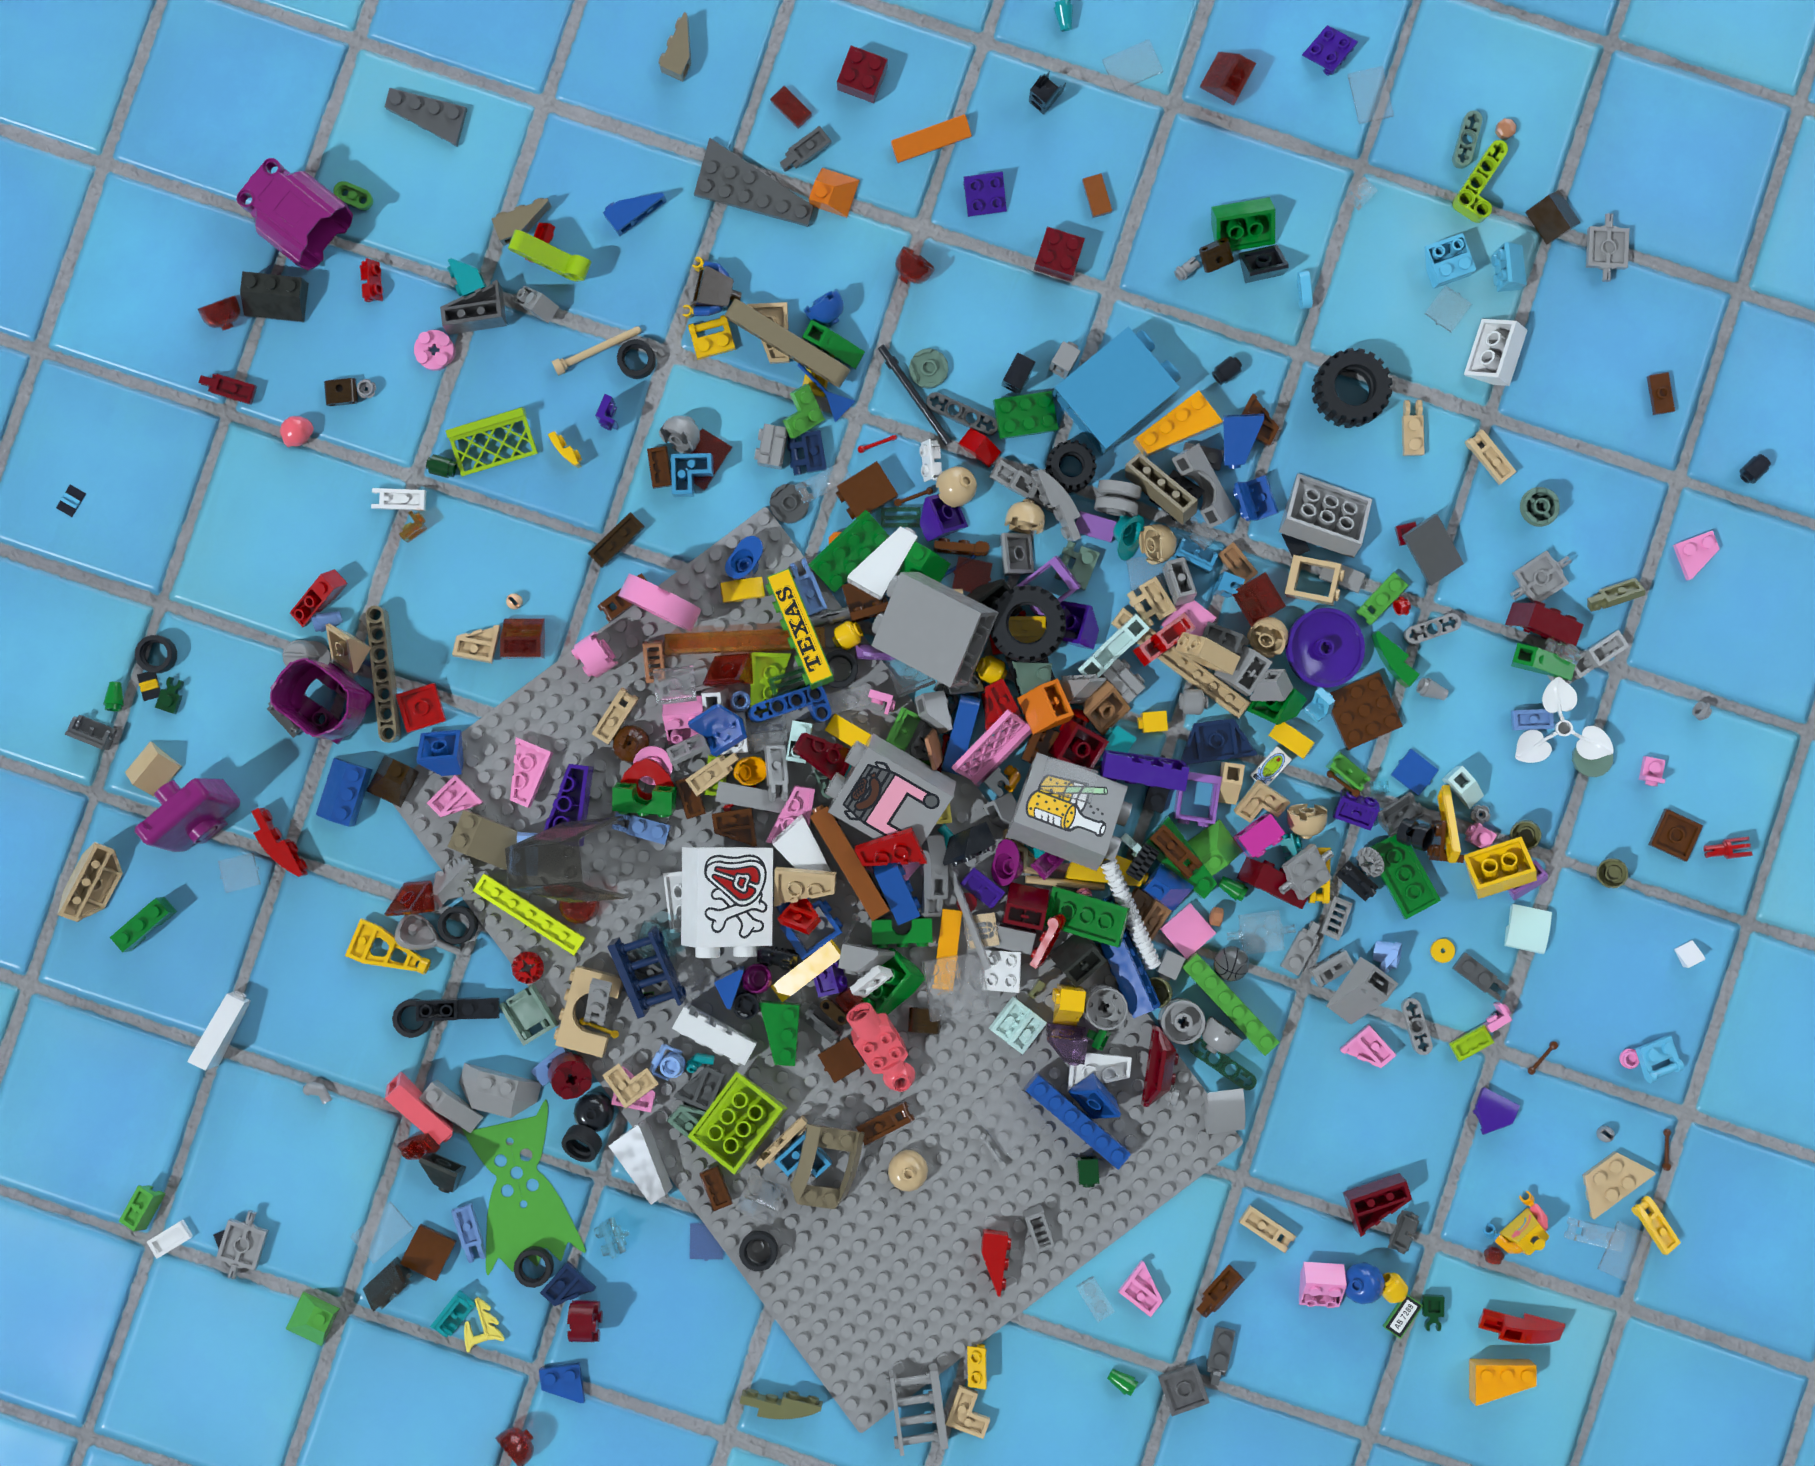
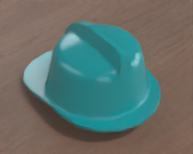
(1127, 535)

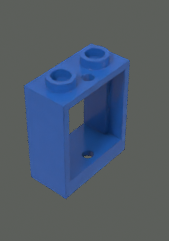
(796, 942)

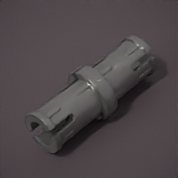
(830, 617)

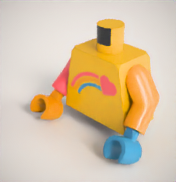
(1525, 1232)

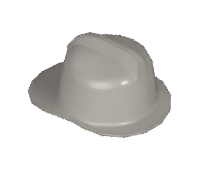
(306, 649)

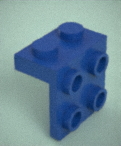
(1255, 499)
(720, 728)

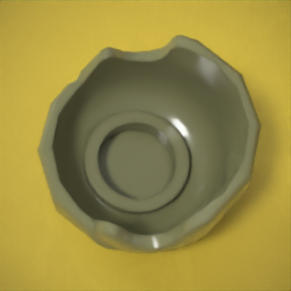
(1529, 831)
(1612, 873)
(1162, 989)

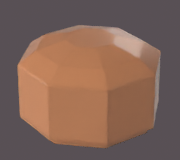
(1505, 129)
(1216, 916)

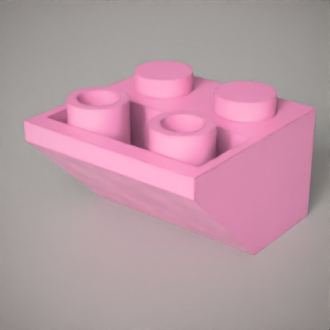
(677, 717)
(1322, 1284)

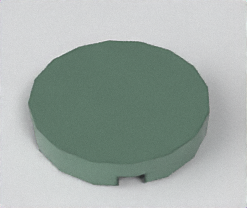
(928, 368)
(1593, 767)

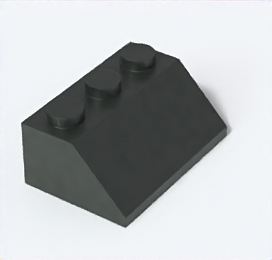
(273, 296)

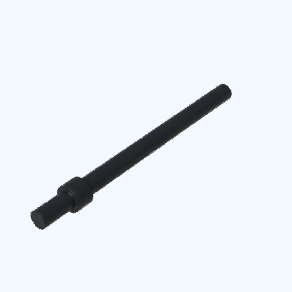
(892, 363)

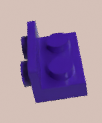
(605, 411)
(1356, 811)
(831, 981)

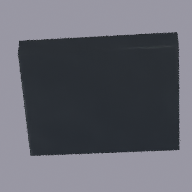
(1263, 263)

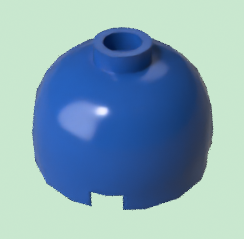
(826, 309)
(1364, 1283)

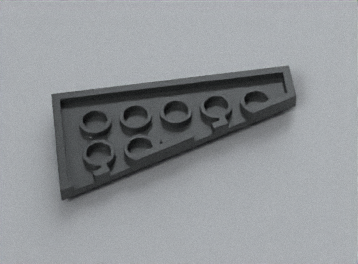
(738, 184)

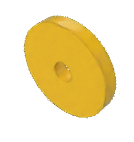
(1448, 954)

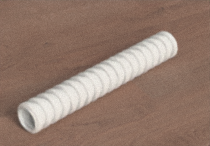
(1134, 921)

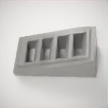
(1342, 921)
(1034, 1216)

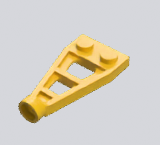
(364, 939)

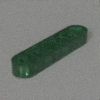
(1222, 1063)

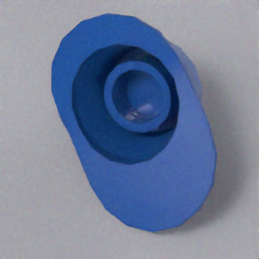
(744, 559)

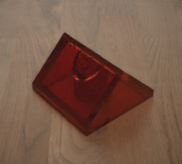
(730, 671)
(413, 899)

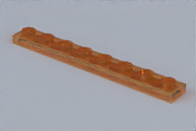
(732, 641)

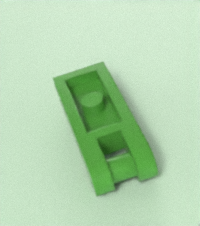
(1382, 598)

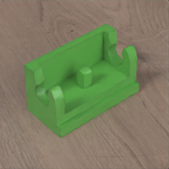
(903, 729)
(1348, 771)
(141, 1208)

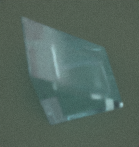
(1379, 787)

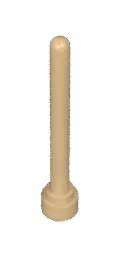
(562, 365)

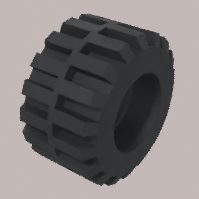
(1078, 451)

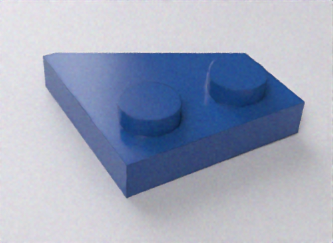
(563, 1381)

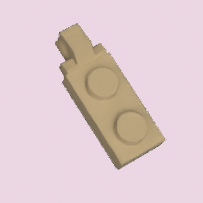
(711, 773)

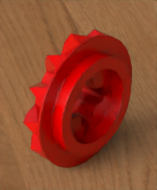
(529, 958)

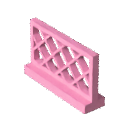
(1000, 747)

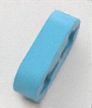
(1304, 290)

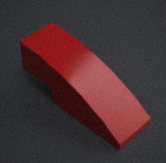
(1163, 639)

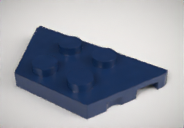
(1216, 742)

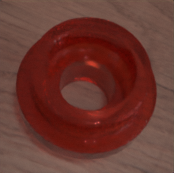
(1493, 1255)

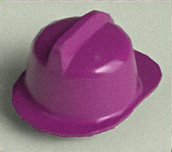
(1006, 863)

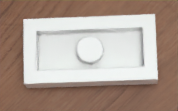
(871, 981)

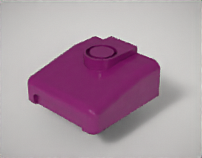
(188, 814)

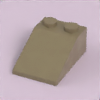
(482, 838)

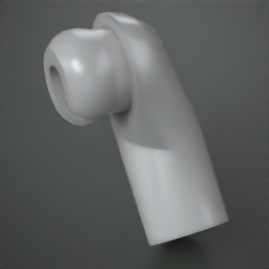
(317, 1089)

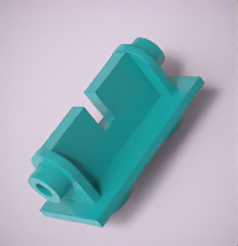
(1291, 844)

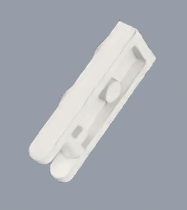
(400, 499)

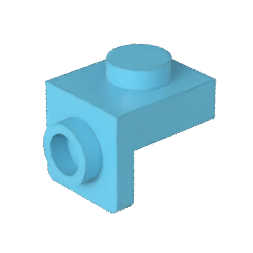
(1320, 706)

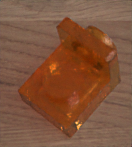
(411, 529)

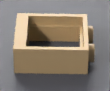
(1294, 576)
(1207, 653)

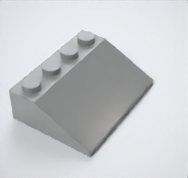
(1326, 516)

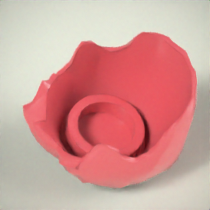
(296, 431)

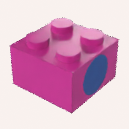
(1259, 835)

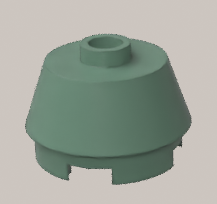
(1539, 506)

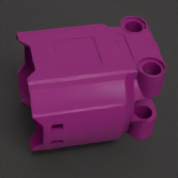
(294, 212)
(290, 699)

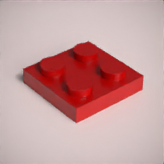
(421, 708)

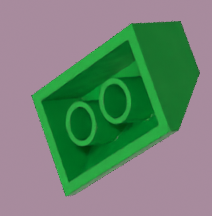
(1245, 223)

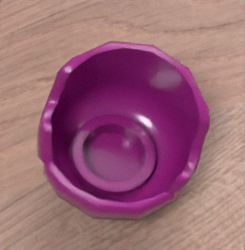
(757, 979)

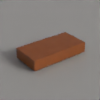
(1097, 195)

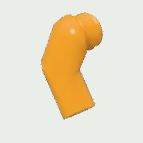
(1013, 776)

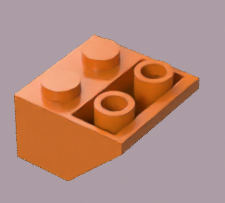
(1045, 707)

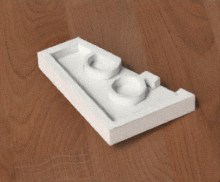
(1104, 1066)

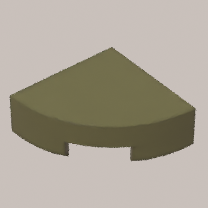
(1037, 987)

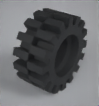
(1142, 862)

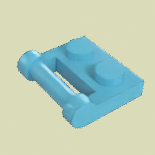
(1655, 1053)

